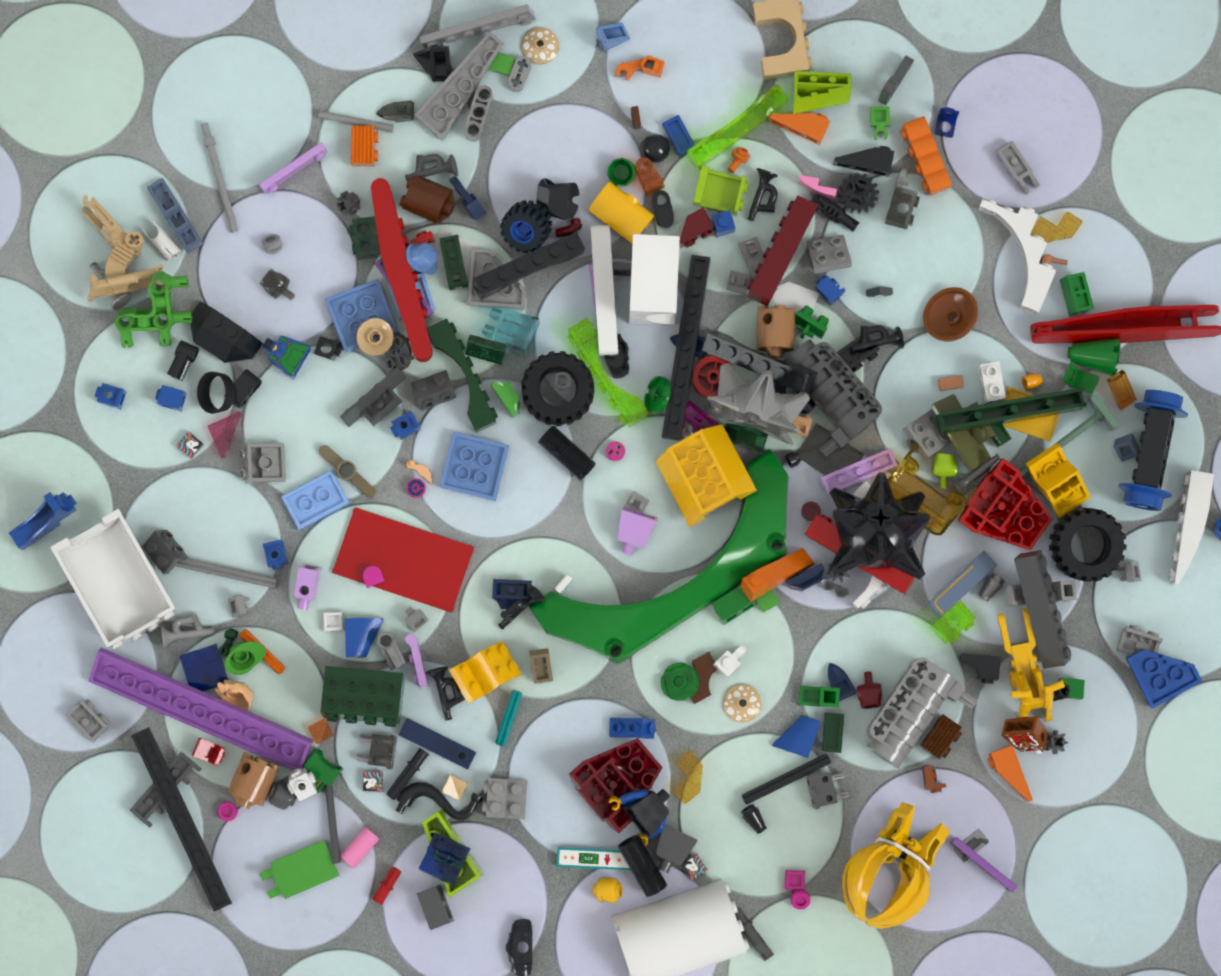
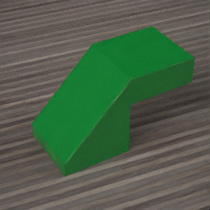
(819, 696)

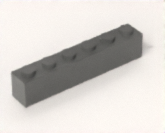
(1042, 609)

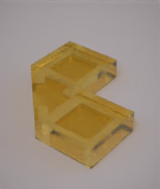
(1064, 230)
(693, 770)

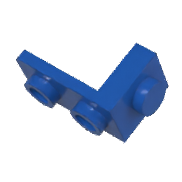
(632, 728)

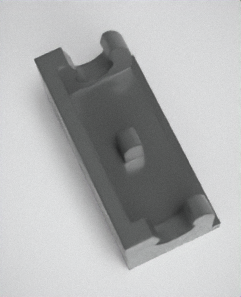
(435, 907)

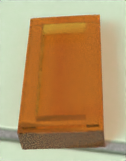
(1121, 389)

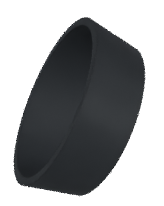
(203, 392)

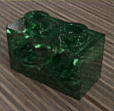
(369, 237)

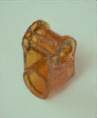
(650, 178)

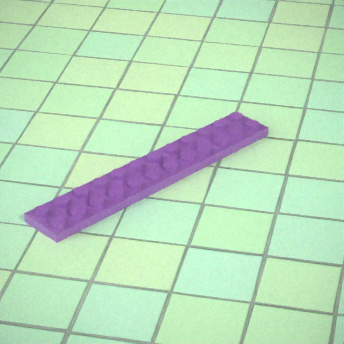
(200, 710)

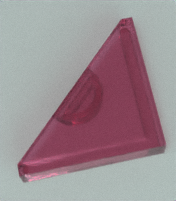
(223, 432)

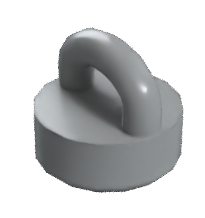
(272, 244)

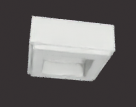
(562, 585)
(333, 621)

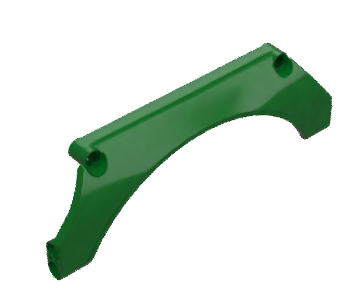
(641, 623)

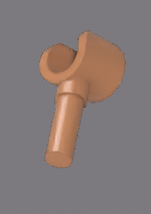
(1049, 258)

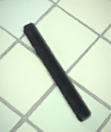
(786, 779)

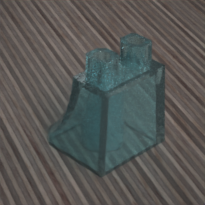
(512, 329)

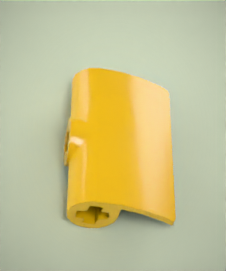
(621, 212)

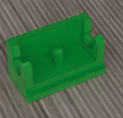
(1076, 293)
(732, 605)

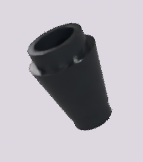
(754, 818)

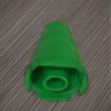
(1096, 355)

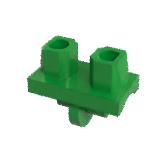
(808, 325)

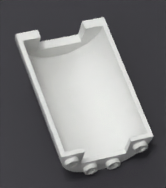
(114, 581)
(681, 932)

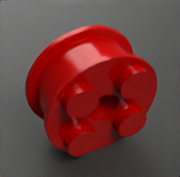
(701, 376)

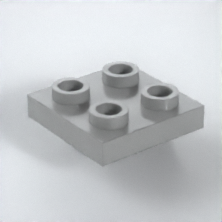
(828, 254)
(926, 435)

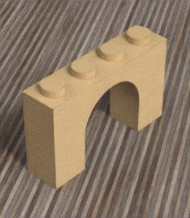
(789, 14)

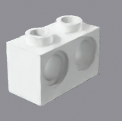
(991, 382)

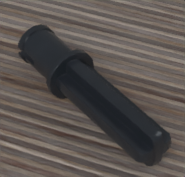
(406, 775)

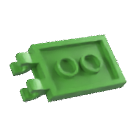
(301, 870)

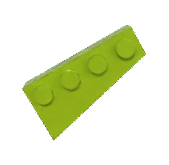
(471, 871)

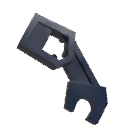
(469, 201)

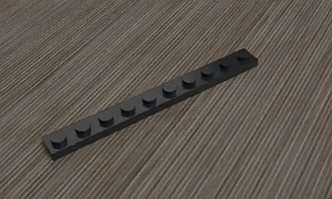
(686, 347)
(181, 819)

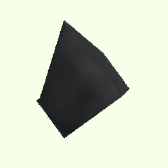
(435, 62)

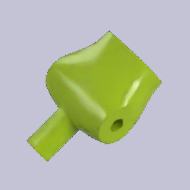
(944, 467)

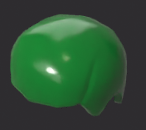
(621, 172)

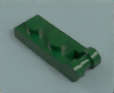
(453, 261)

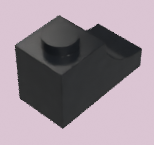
(985, 666)

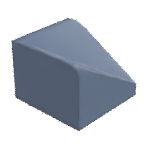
(1126, 447)

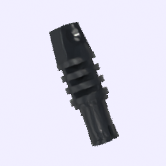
(834, 212)

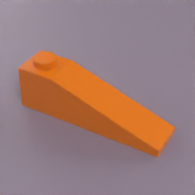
(775, 574)

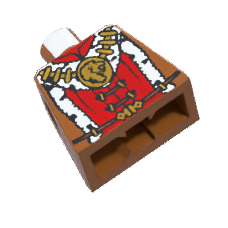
(1025, 734)

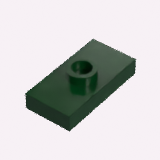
(832, 732)

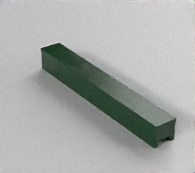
(1010, 411)

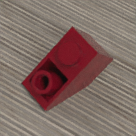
(696, 226)

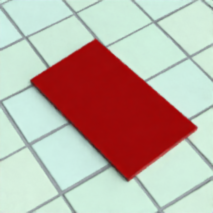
(411, 559)

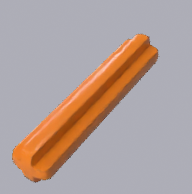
(269, 658)

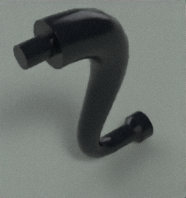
(425, 789)

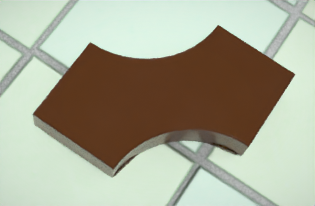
(704, 669)

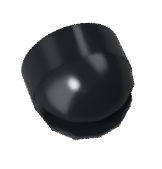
(792, 459)

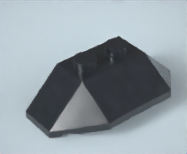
(222, 336)

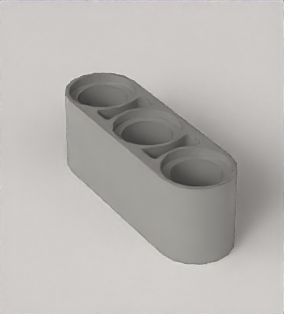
(478, 104)

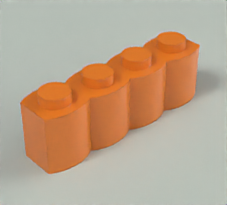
(927, 157)

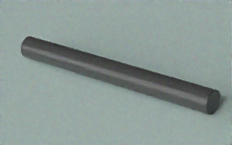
(332, 824)

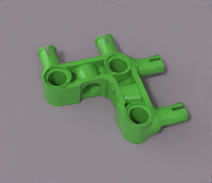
(148, 318)

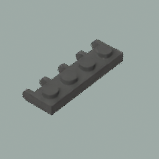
(151, 800)

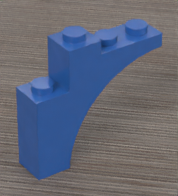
(44, 519)

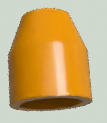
(1031, 381)

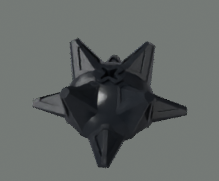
(878, 529)

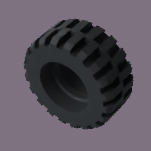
(557, 414)
(1111, 553)

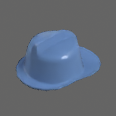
(422, 258)

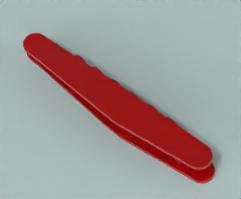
(399, 272)
(1128, 325)

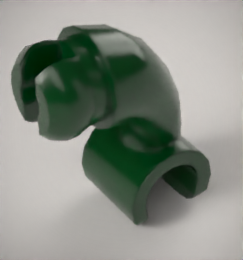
(230, 636)

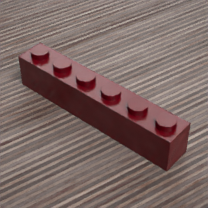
(782, 251)

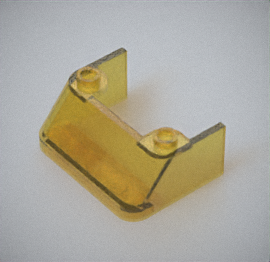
(940, 509)

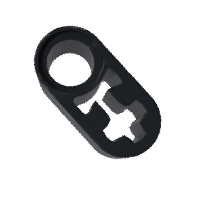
(245, 387)

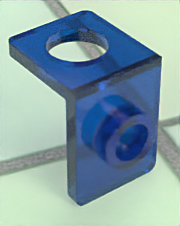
(946, 115)

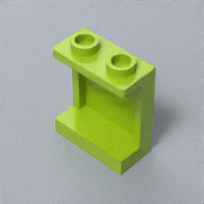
(720, 191)

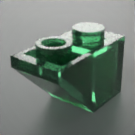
(746, 437)

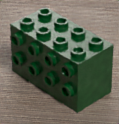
(362, 696)

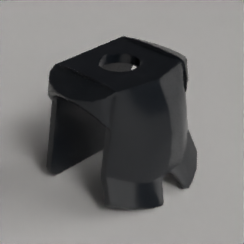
(557, 198)

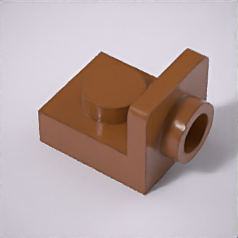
(929, 777)

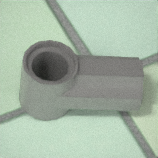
(392, 652)

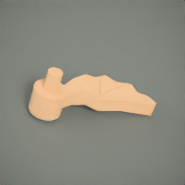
(422, 470)

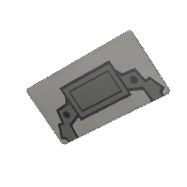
(975, 842)

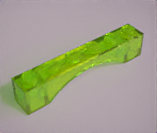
(731, 133)
(629, 405)

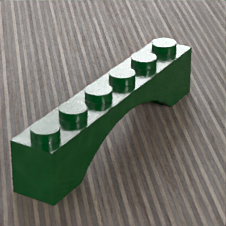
(444, 339)

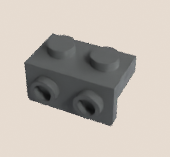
(433, 390)
(164, 550)

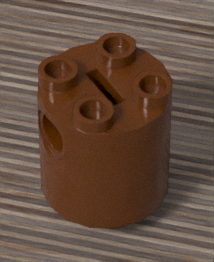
(428, 199)

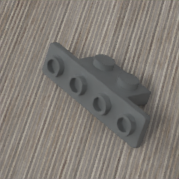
(377, 402)

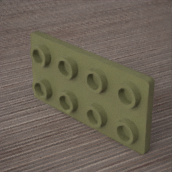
(967, 442)

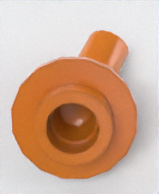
(741, 156)

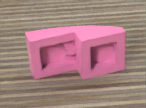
(811, 185)

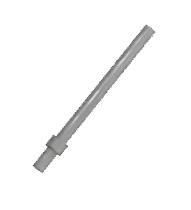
(209, 142)

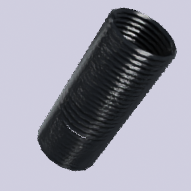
(570, 455)
(642, 865)

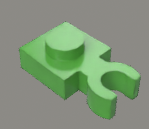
(880, 119)

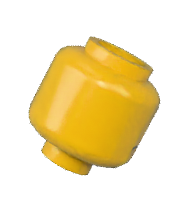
(607, 890)

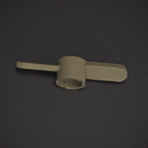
(356, 479)

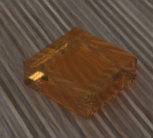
(320, 731)

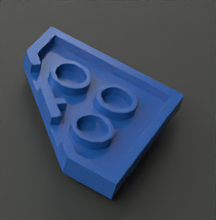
(1161, 675)

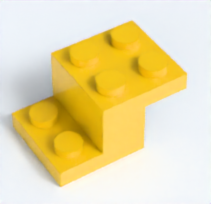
(1057, 480)
(485, 672)

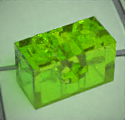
(942, 625)

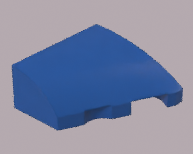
(360, 635)
(799, 736)

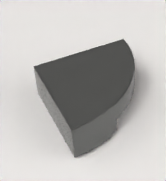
(886, 291)

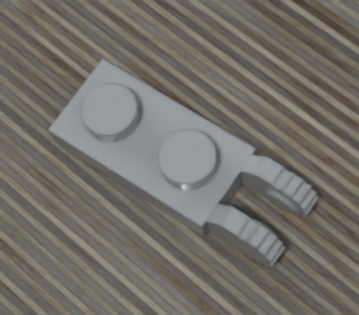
(1017, 166)

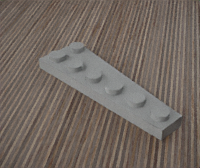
(518, 15)
(453, 94)

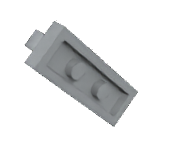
(752, 254)

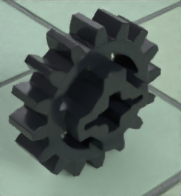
(865, 189)

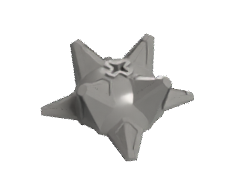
(757, 404)

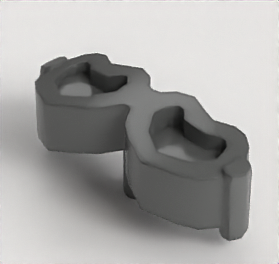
(829, 585)

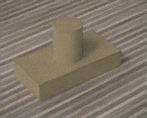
(541, 665)

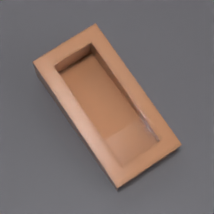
(950, 383)

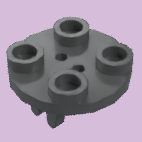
(399, 353)

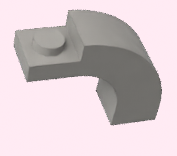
(1064, 592)

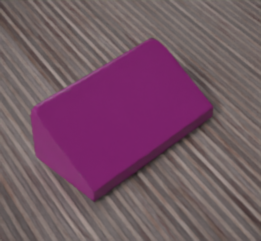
(698, 418)

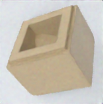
(454, 787)

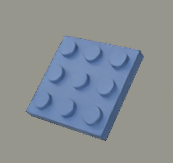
(357, 306)
(474, 466)

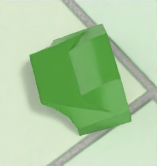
(507, 396)

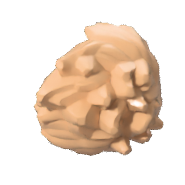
(235, 693)

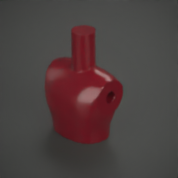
(869, 693)

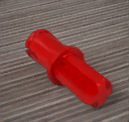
(386, 885)

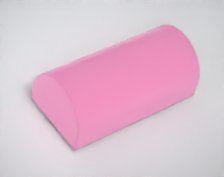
(359, 847)

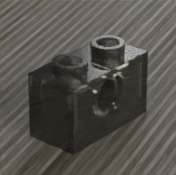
(899, 196)

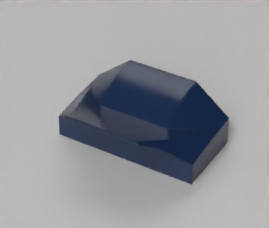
(807, 578)
(509, 591)

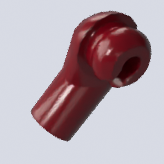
(568, 230)

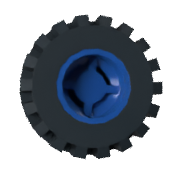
(526, 226)

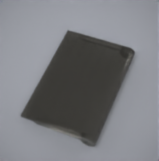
(836, 460)

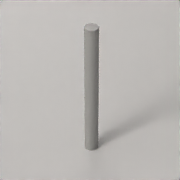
(355, 121)

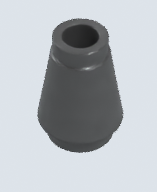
(991, 586)

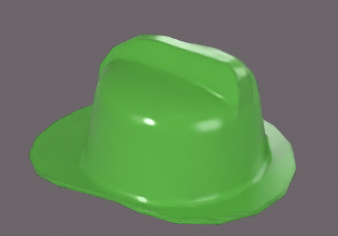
(244, 657)

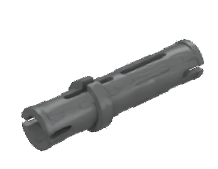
(753, 936)

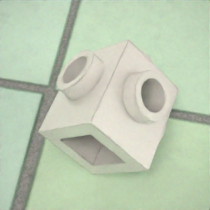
(302, 783)

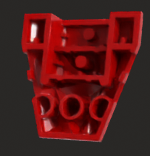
(1006, 508)

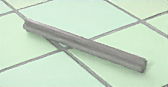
(228, 572)

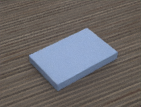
(315, 499)

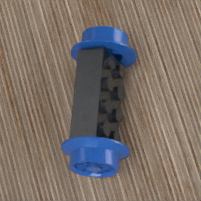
(1159, 421)

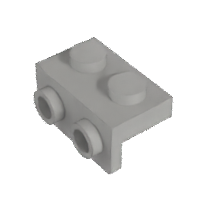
(1133, 640)
(88, 720)

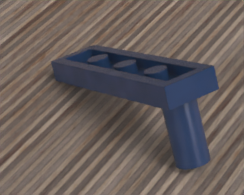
(437, 743)

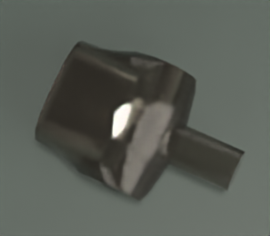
(276, 284)

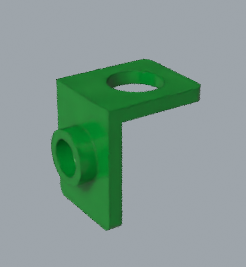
(1080, 379)

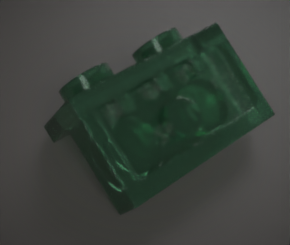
(485, 349)

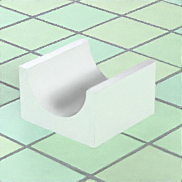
(654, 279)

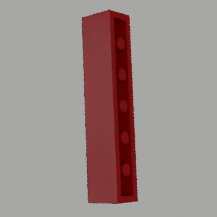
(826, 534)

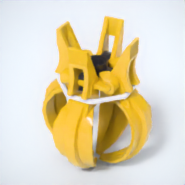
(914, 867)

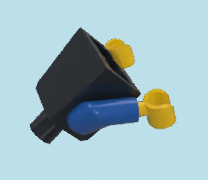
(645, 810)

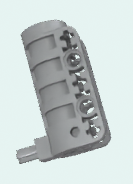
(915, 711)

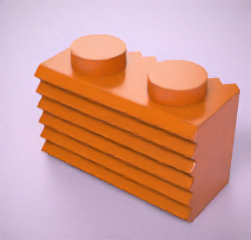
(363, 146)

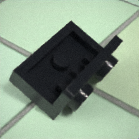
(855, 359)

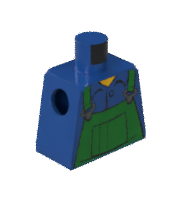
(287, 354)

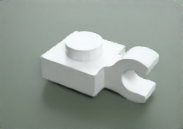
(728, 662)

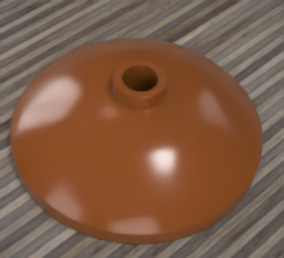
(945, 307)

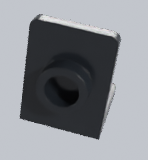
(336, 348)

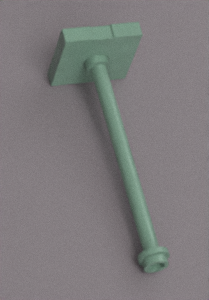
(1101, 413)

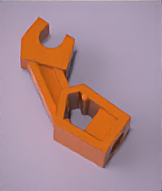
(633, 66)

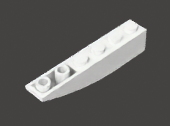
(1192, 521)

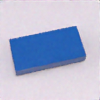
(678, 135)

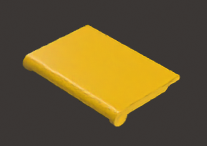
(1038, 427)

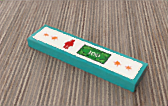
(591, 858)

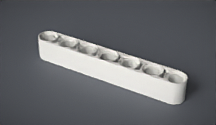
(604, 290)

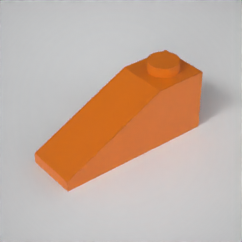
(803, 124)
(1008, 768)

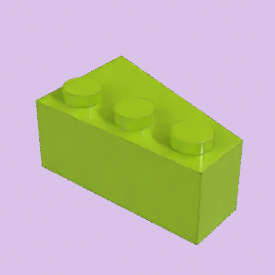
(820, 90)

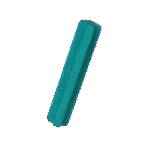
(508, 718)

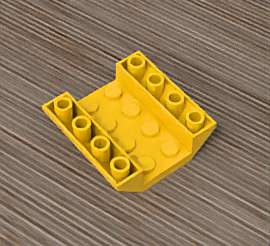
(704, 473)

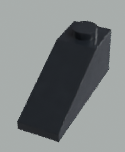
(872, 161)

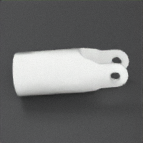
(164, 243)

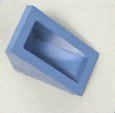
(611, 35)

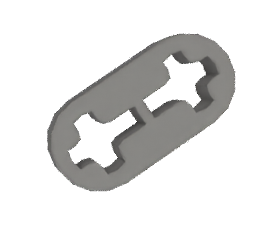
(515, 72)

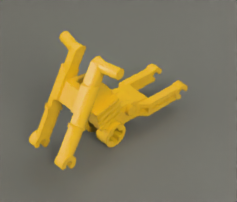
(1026, 675)

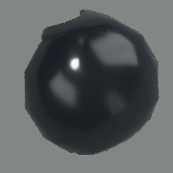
(655, 148)

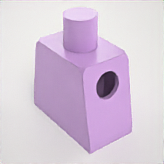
(634, 529)
(309, 577)

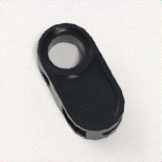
(663, 213)

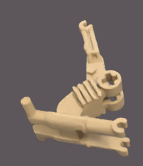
(120, 258)

